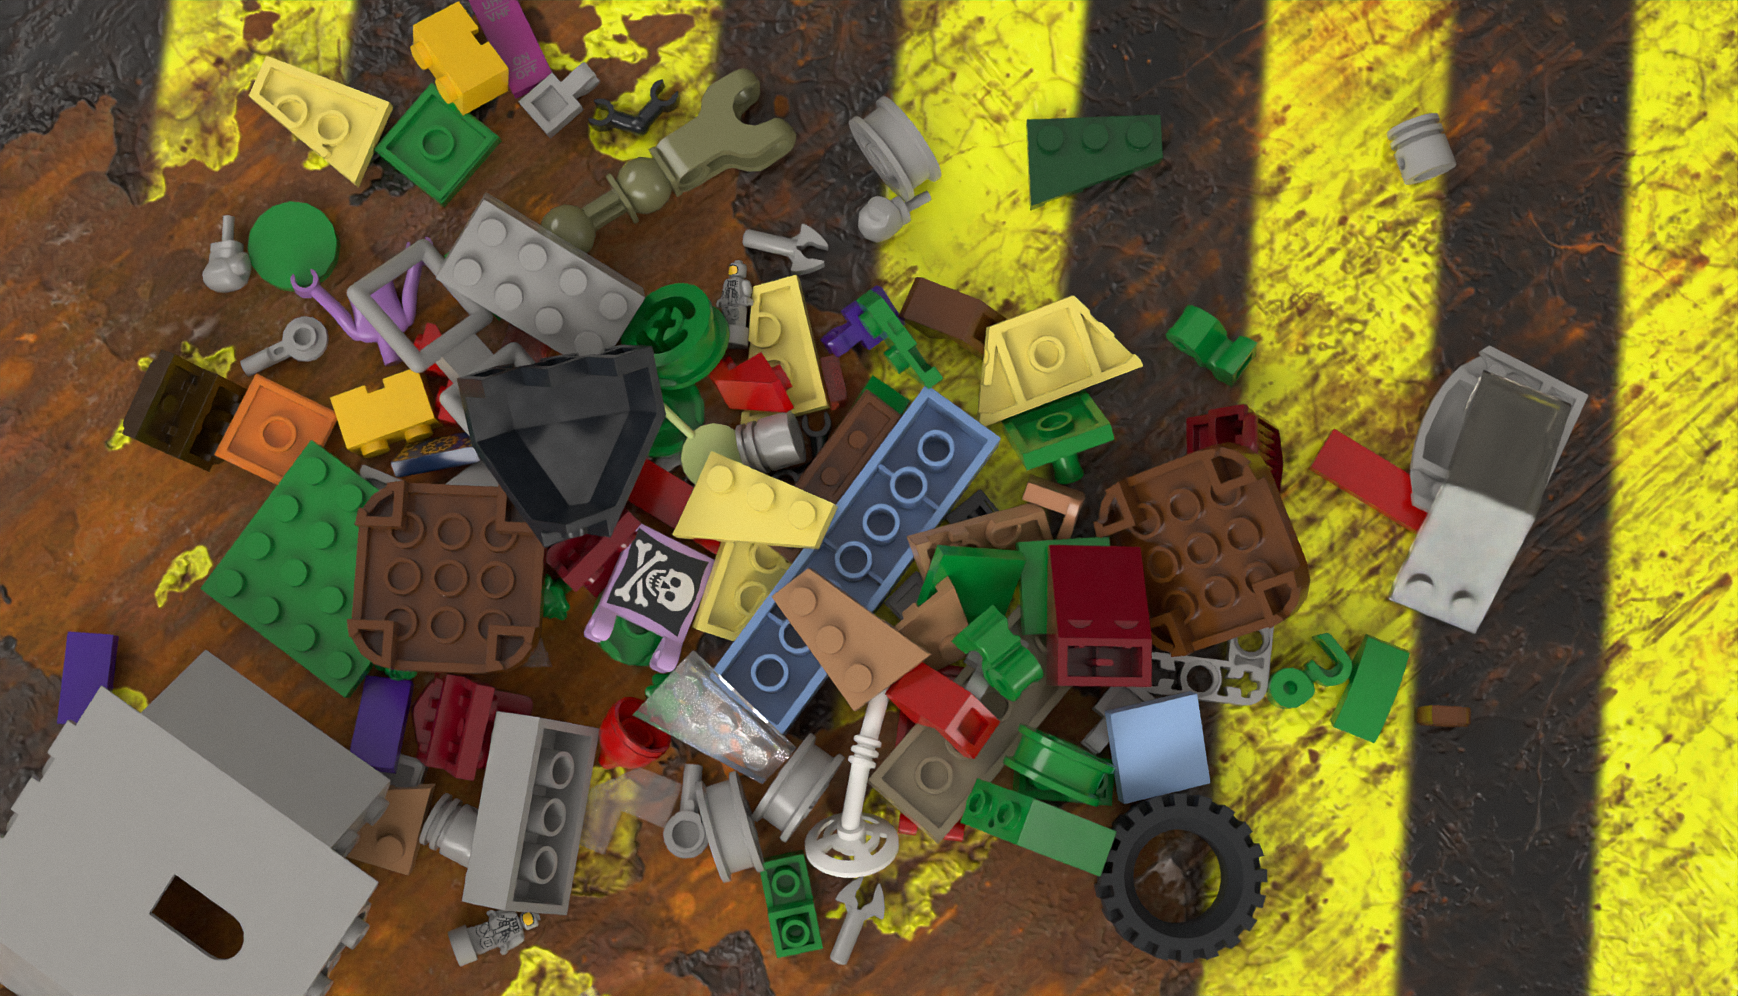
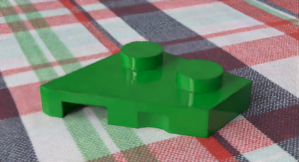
(902, 350)

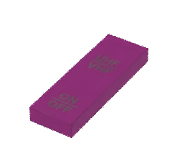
(514, 42)

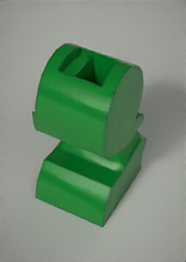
(1206, 340)
(1005, 661)

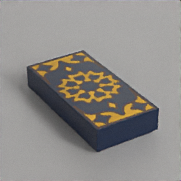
(434, 455)

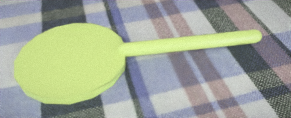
(701, 442)

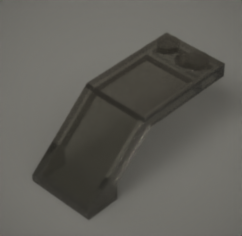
(1483, 502)

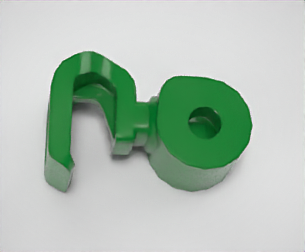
(1293, 687)

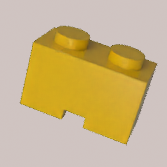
(462, 67)
(387, 415)

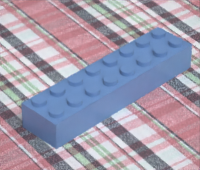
(866, 549)

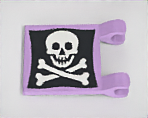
(654, 587)

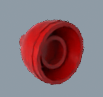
(629, 740)

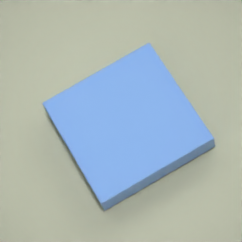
(1157, 747)

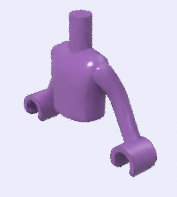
(386, 298)

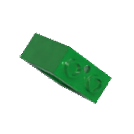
(1038, 826)

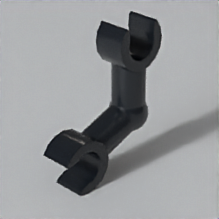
(639, 123)
(817, 440)

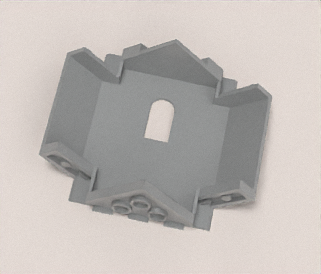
(197, 788)

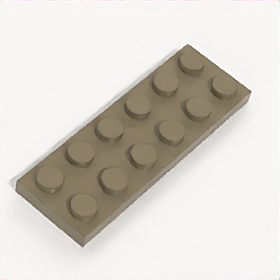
(933, 779)

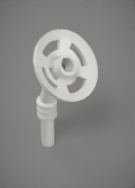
(850, 823)

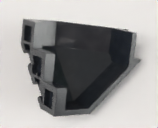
(566, 435)

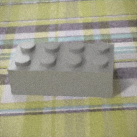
(539, 281)
(530, 814)

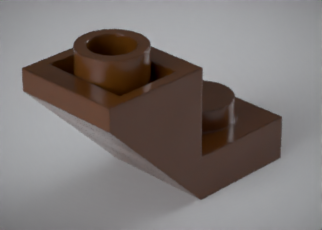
(949, 315)

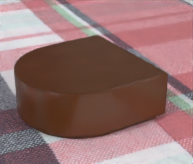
(1444, 716)

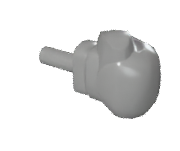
(885, 217)
(228, 264)

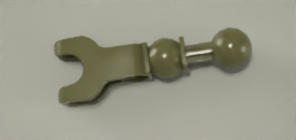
(682, 161)

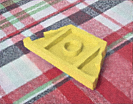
(1046, 358)

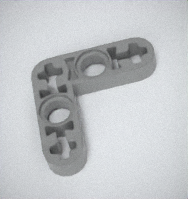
(1236, 662)

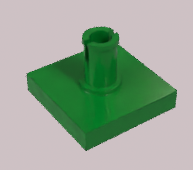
(1058, 433)

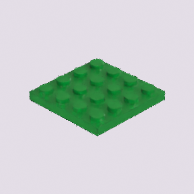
(297, 567)

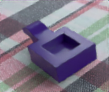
(844, 337)

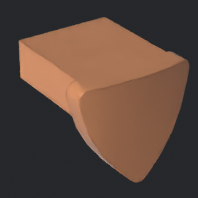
(1057, 498)

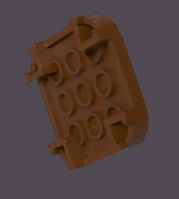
(1211, 546)
(446, 580)

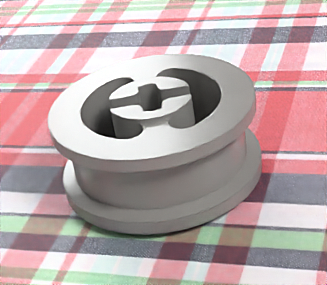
(895, 148)
(797, 787)
(729, 826)

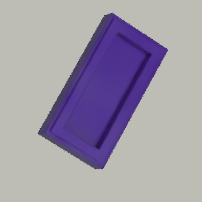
(87, 666)
(382, 722)

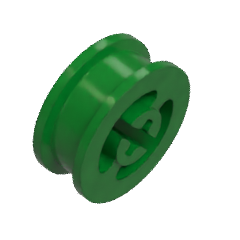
(683, 331)
(1059, 765)

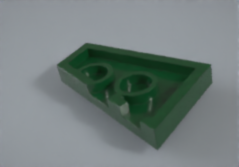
(1085, 151)

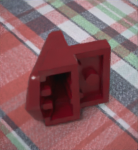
(1240, 426)
(592, 558)
(456, 721)

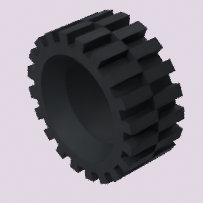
(1238, 888)

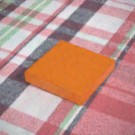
(273, 429)

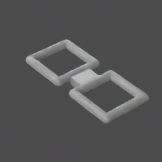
(456, 351)

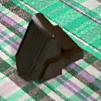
(183, 410)

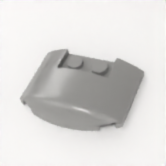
(1445, 417)

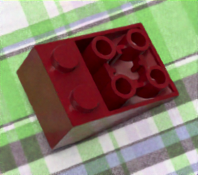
(1097, 617)

